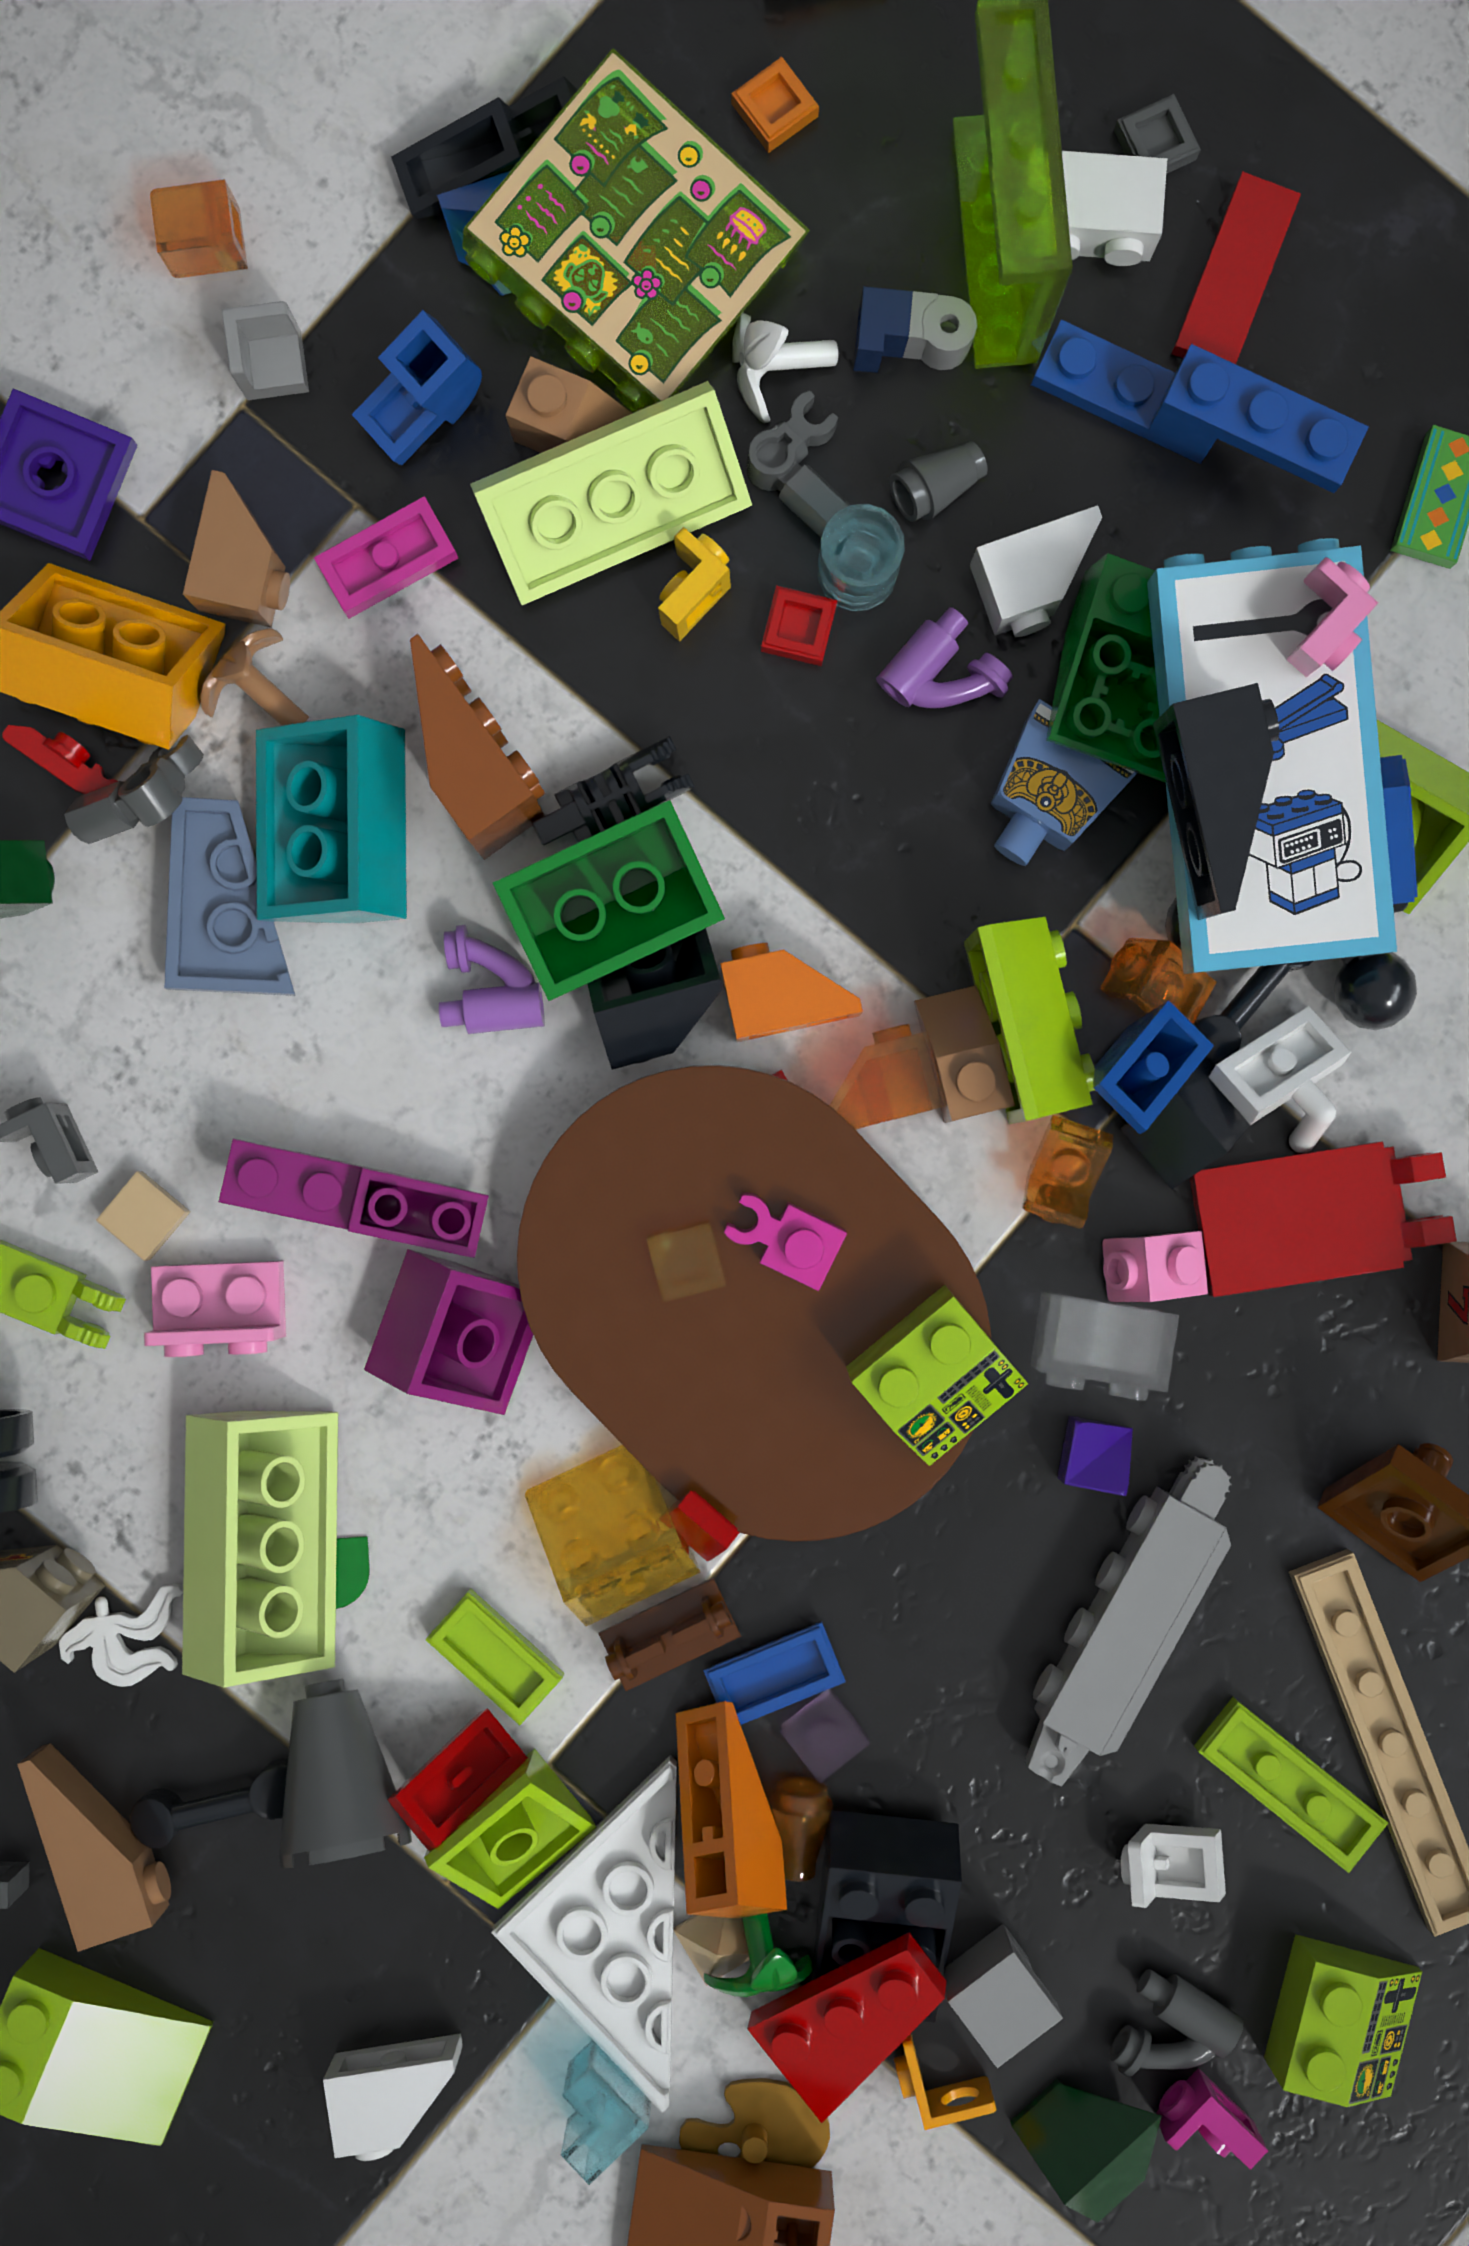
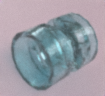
(860, 556)

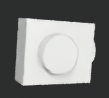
(1174, 1864)

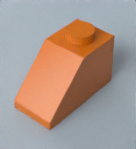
(780, 994)

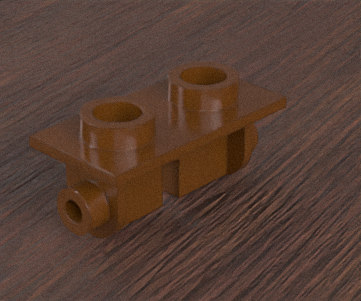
(668, 1634)

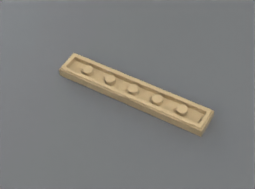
(1388, 1737)

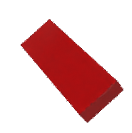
(1237, 268)

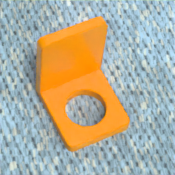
(933, 2102)

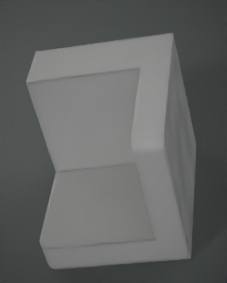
(265, 350)

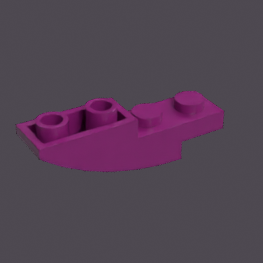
(353, 1198)

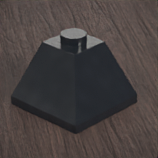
(655, 1000)

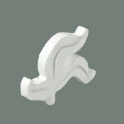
(110, 1655)

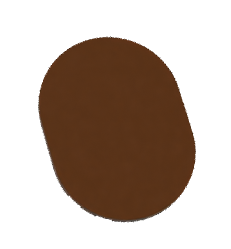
(750, 1379)

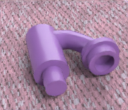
(912, 670)
(492, 1008)

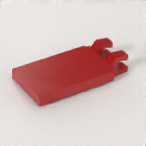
(1312, 1217)

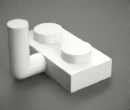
(1285, 1067)

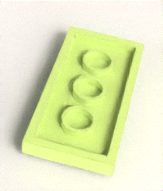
(613, 493)

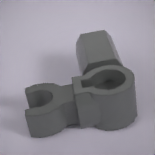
(775, 465)
(144, 797)

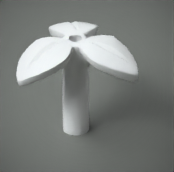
(762, 348)

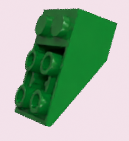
(1107, 671)

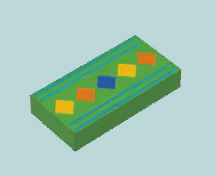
(1437, 501)

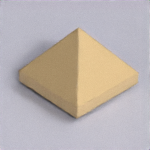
(713, 1943)

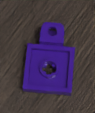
(95, 466)

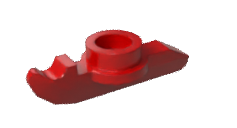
(58, 756)

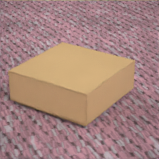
(143, 1215)

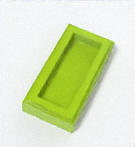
(495, 1656)

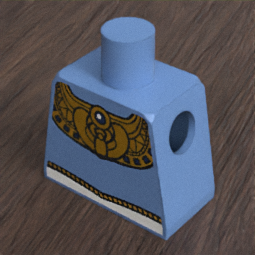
(1051, 791)

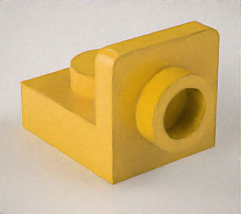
(694, 594)

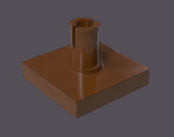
(1405, 1509)

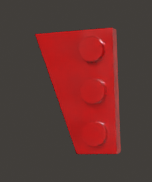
(848, 2021)

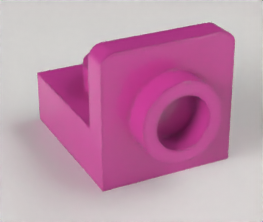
(1206, 2108)

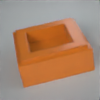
(775, 104)

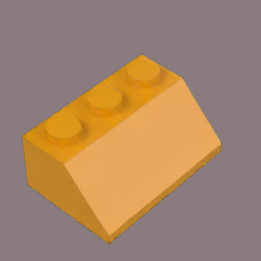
(106, 655)

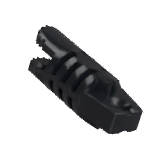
(610, 797)

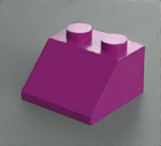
(451, 1334)

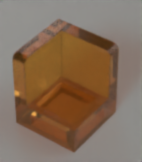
(198, 229)

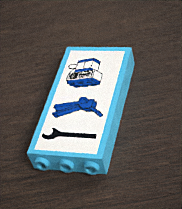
(1320, 840)

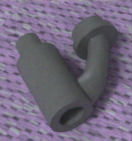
(1206, 2023)

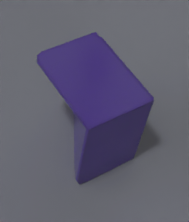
(1096, 1456)

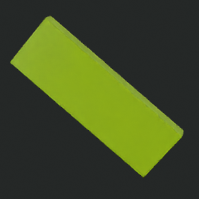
(1290, 1784)

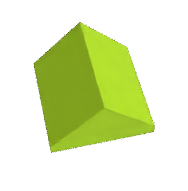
(513, 1834)

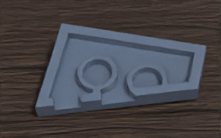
(213, 907)

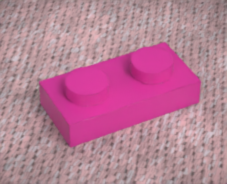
(386, 557)

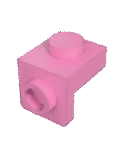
(1334, 636)
(1155, 1267)

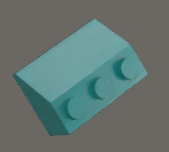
(331, 821)

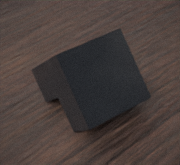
(1190, 1130)

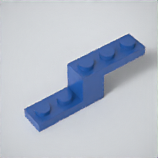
(1200, 404)

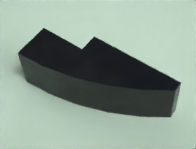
(476, 146)

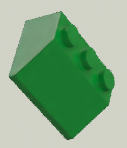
(609, 900)

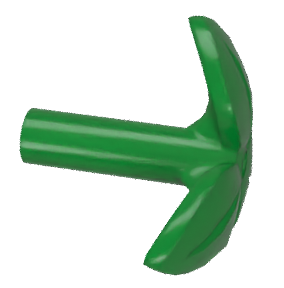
(769, 1967)

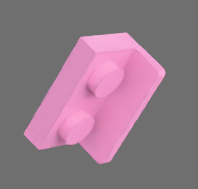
(217, 1305)

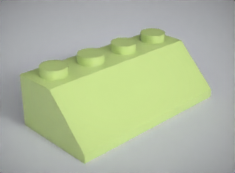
(259, 1545)

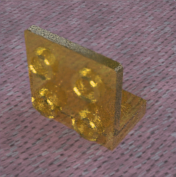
(608, 1535)

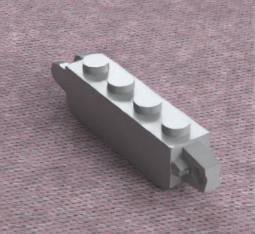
(1132, 1622)

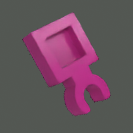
(795, 1243)

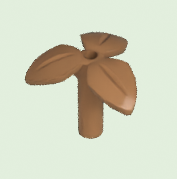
(238, 669)

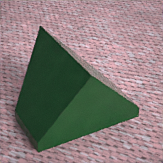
(1087, 2146)

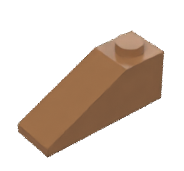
(97, 1862)

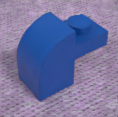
(426, 386)

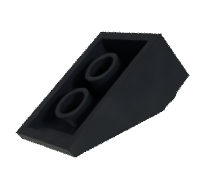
(1216, 775)

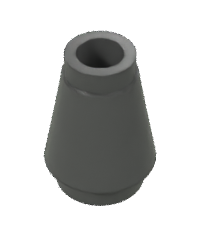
(936, 479)

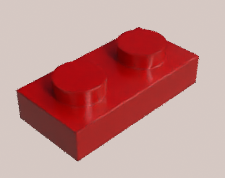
(457, 1779)

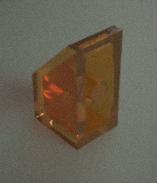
(890, 1080)

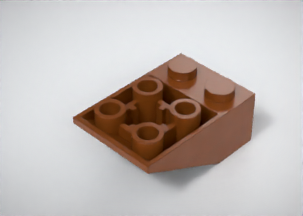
(478, 785)
(728, 2201)

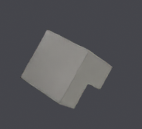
(1000, 1996)

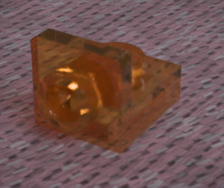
(1152, 974)
(1066, 1171)

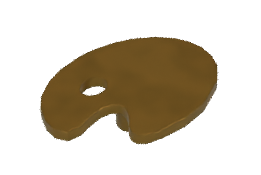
(767, 2126)

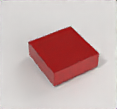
(799, 625)
(702, 1526)

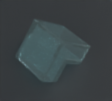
(607, 2114)

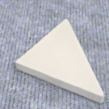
(604, 1932)

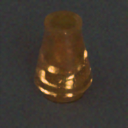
(801, 1817)

